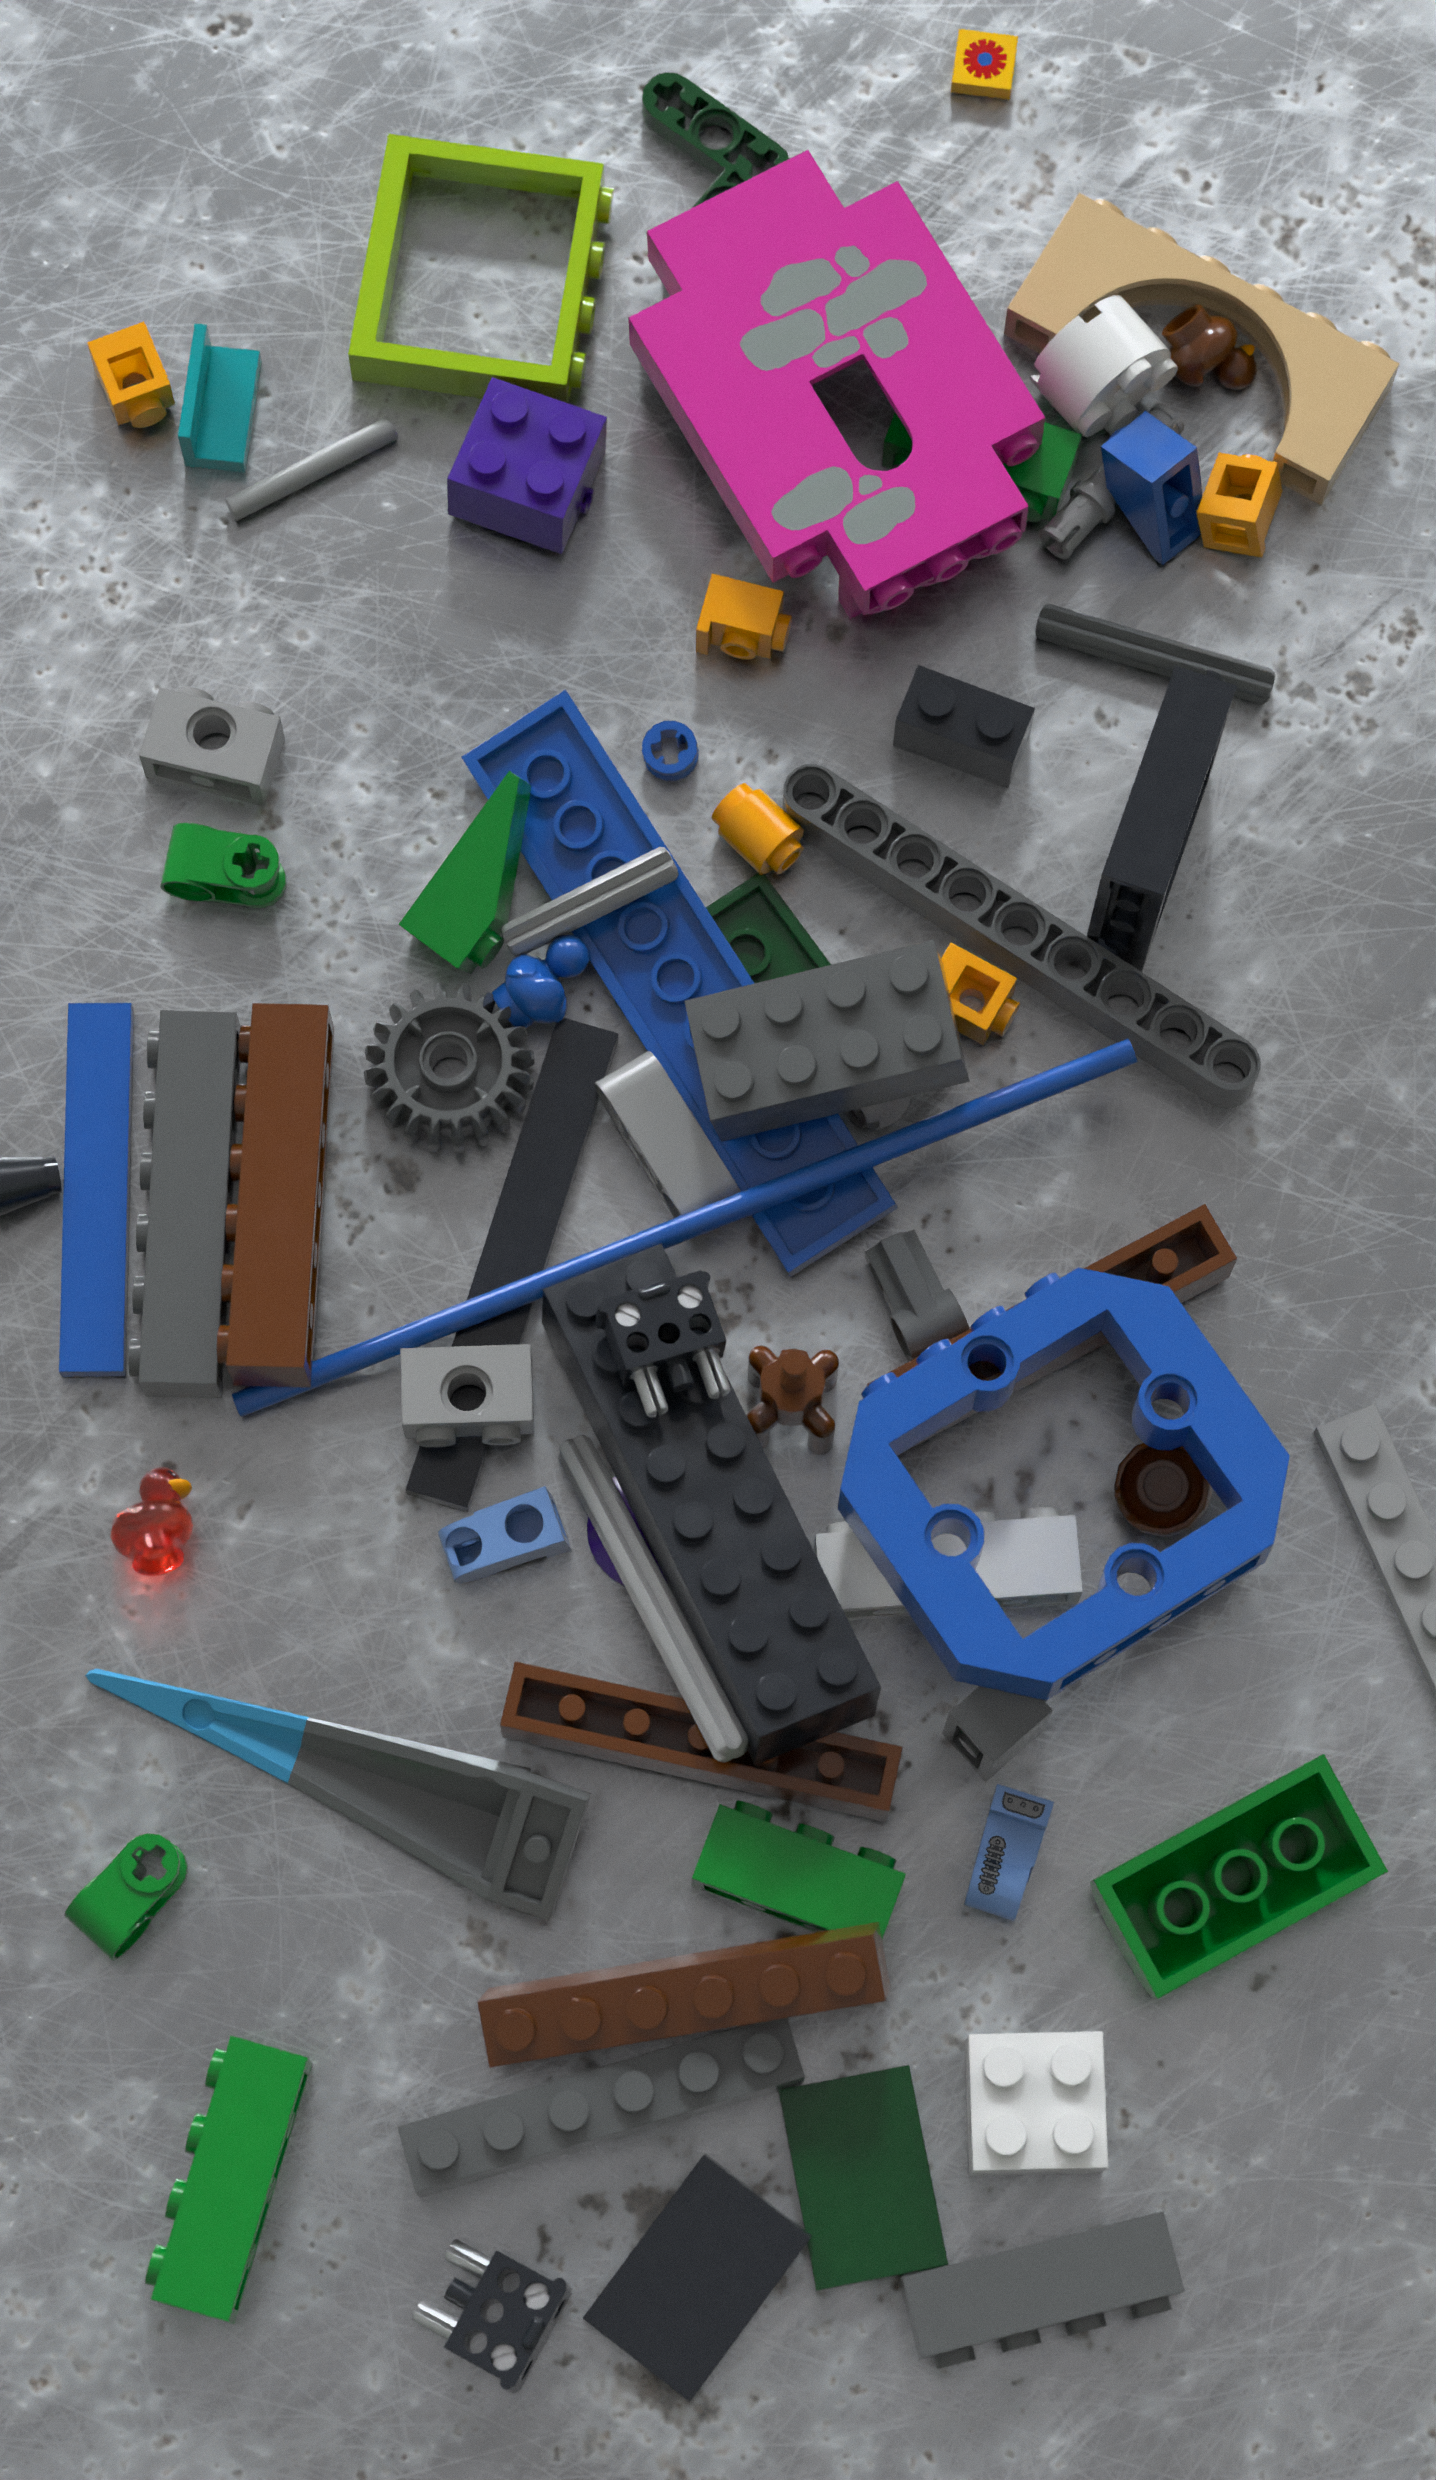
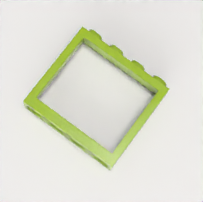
(461, 373)

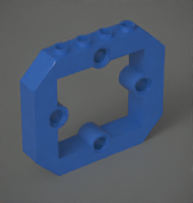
(1169, 1362)

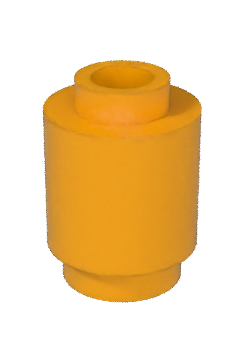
(758, 829)

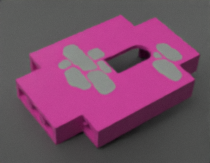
(789, 289)

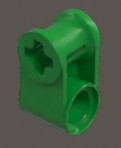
(213, 863)
(119, 1904)

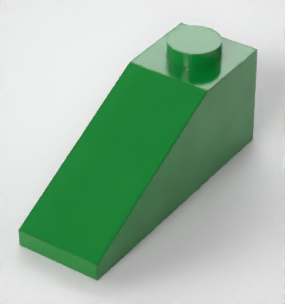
(474, 886)

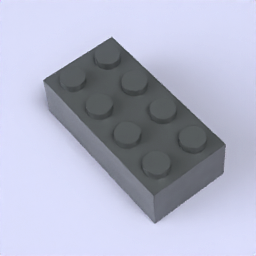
(826, 1041)

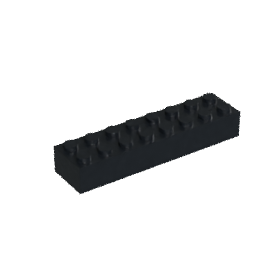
(718, 1529)

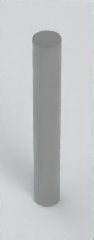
(311, 468)

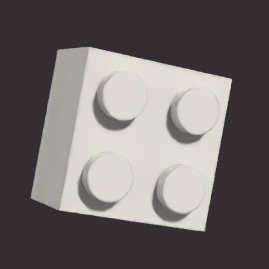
(1036, 2103)

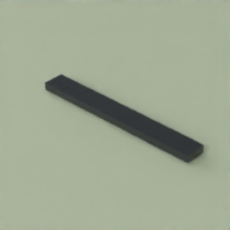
(523, 1231)

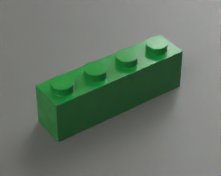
(230, 2179)

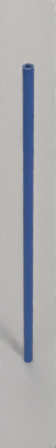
(702, 1220)

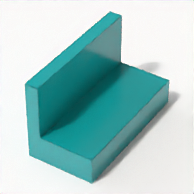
(218, 404)

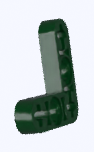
(671, 126)

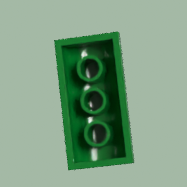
(1236, 1877)

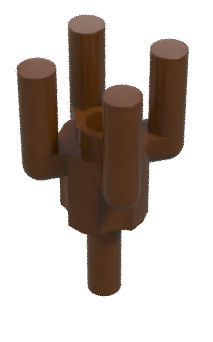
(793, 1393)

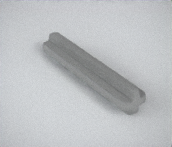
(589, 901)

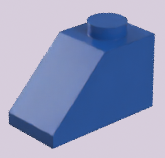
(1155, 484)

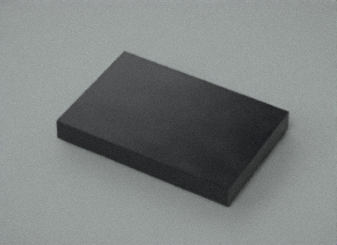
(697, 2277)

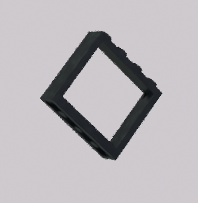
(1160, 814)

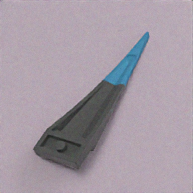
(457, 1811)

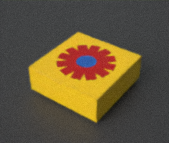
(984, 64)

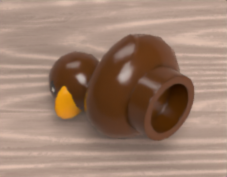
(1206, 343)

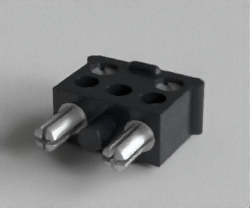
(671, 1313)
(526, 2320)

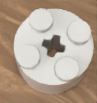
(1102, 368)

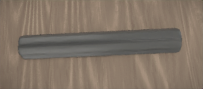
(1149, 650)

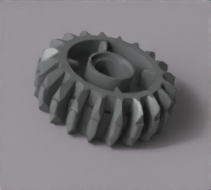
(456, 1104)

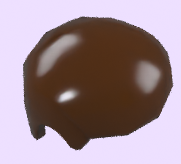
(1161, 1490)

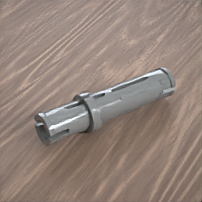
(1091, 502)

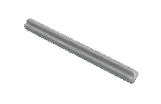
(653, 1599)

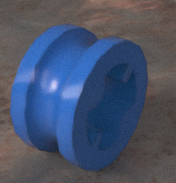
(687, 758)

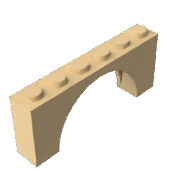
(1324, 377)

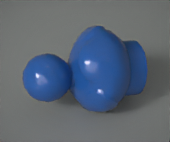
(534, 985)

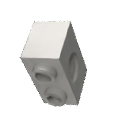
(237, 770)
(436, 1372)

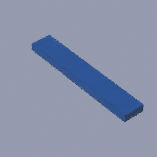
(96, 1190)

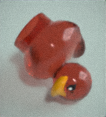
(156, 1528)

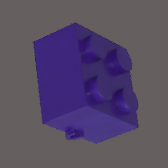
(527, 465)

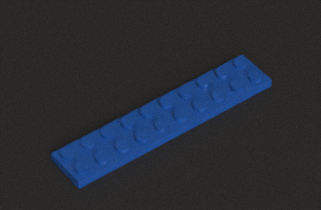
(658, 957)

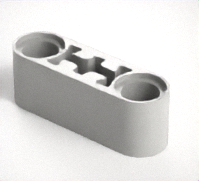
(665, 1136)

